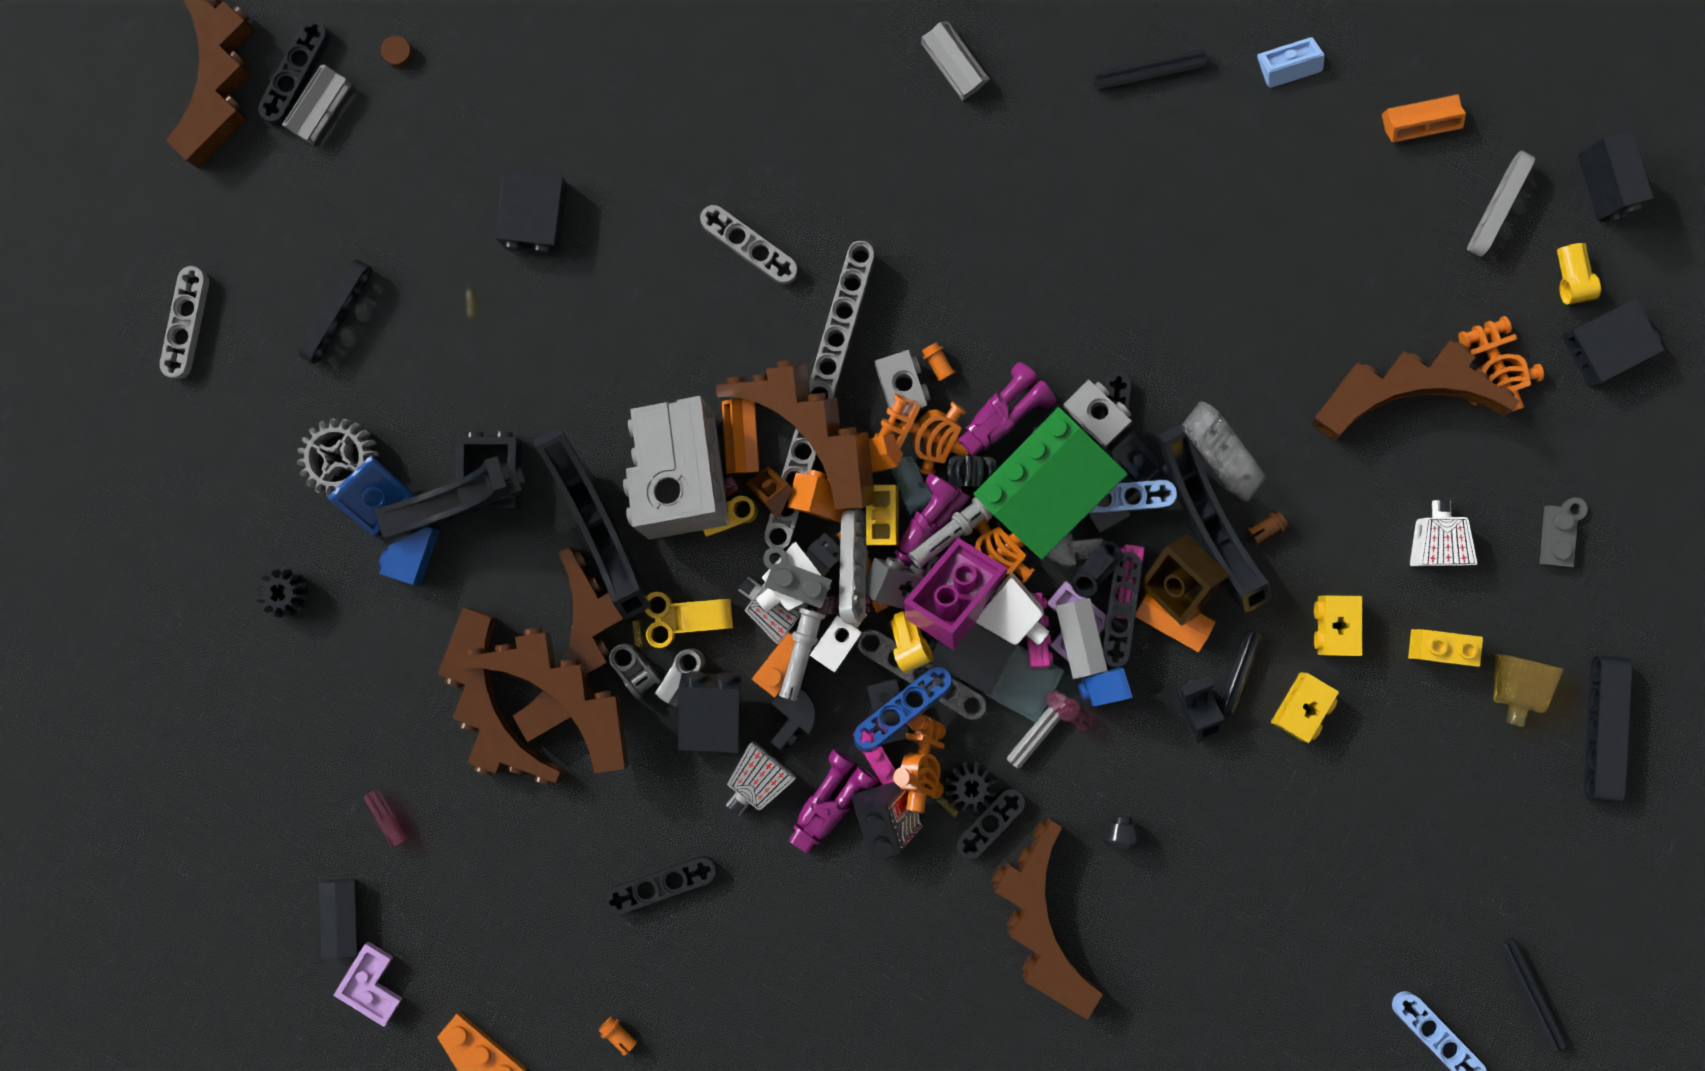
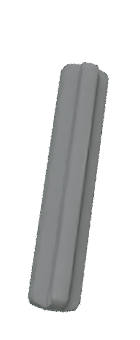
(1033, 737)

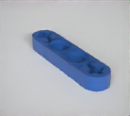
(900, 706)

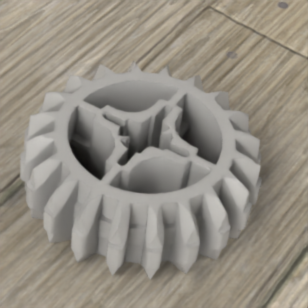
(343, 447)

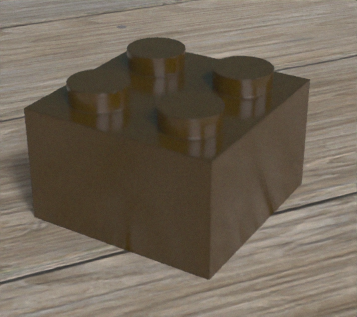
(1184, 580)

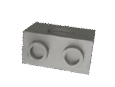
(898, 366)
(1085, 400)

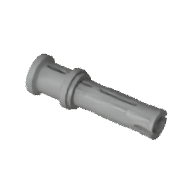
(960, 524)
(804, 639)

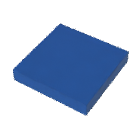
(366, 490)

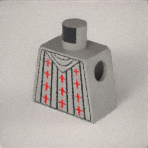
(776, 621)
(757, 779)

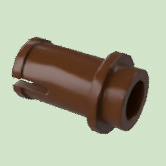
(1268, 527)

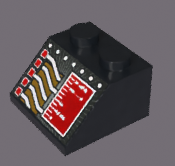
(885, 821)

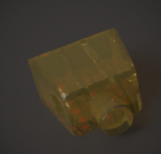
(1523, 686)

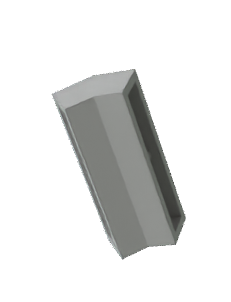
(954, 60)
(317, 104)
(1081, 638)

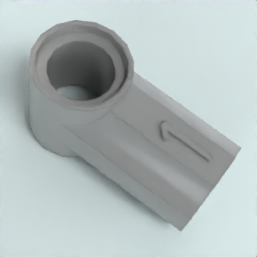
(669, 687)

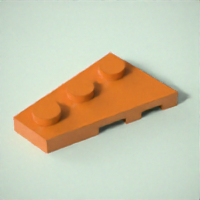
(473, 1049)

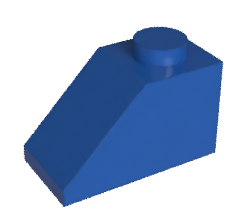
(409, 557)
(1105, 687)

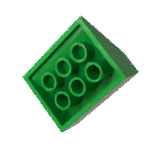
(1050, 483)

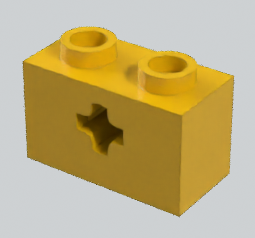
(883, 517)
(1341, 641)
(1445, 647)
(1292, 716)

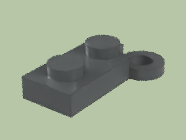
(1560, 533)
(795, 581)

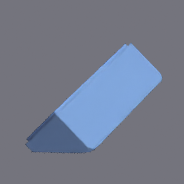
(1291, 62)

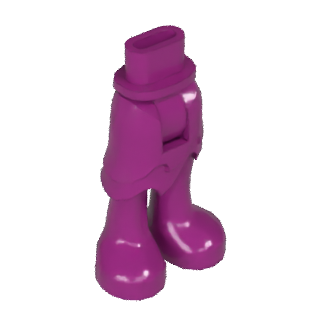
(994, 421)
(943, 504)
(822, 815)

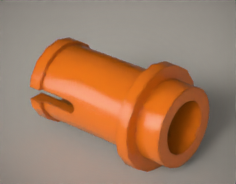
(938, 361)
(617, 1035)

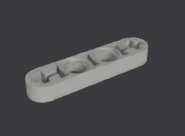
(1501, 203)
(746, 248)
(189, 323)
(853, 566)

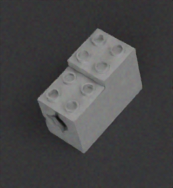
(677, 470)

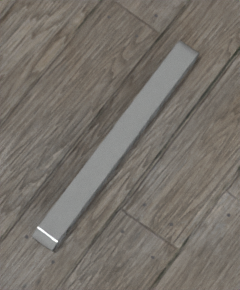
(828, 383)

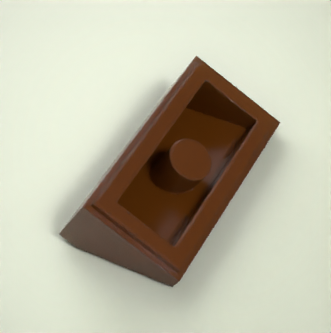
(770, 490)

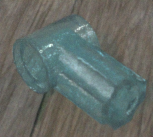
(912, 485)

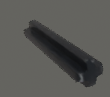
(1240, 672)

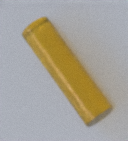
(470, 304)
(637, 633)
(948, 807)

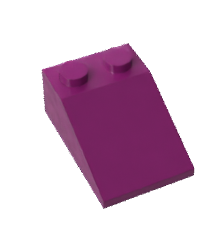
(954, 593)

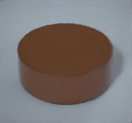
(396, 51)

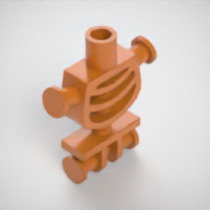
(1496, 360)
(942, 431)
(1004, 550)
(921, 770)

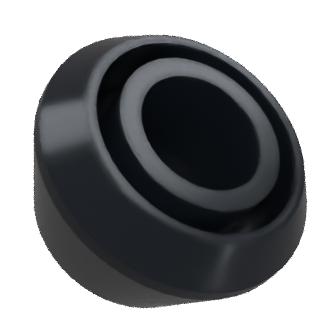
(1121, 833)

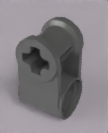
(635, 670)

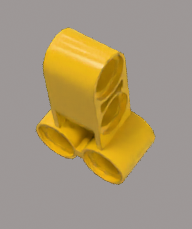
(688, 617)

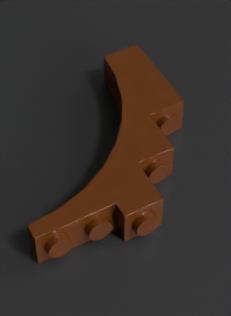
(212, 111)
(1409, 377)
(841, 450)
(590, 618)
(534, 661)
(480, 709)
(1025, 887)

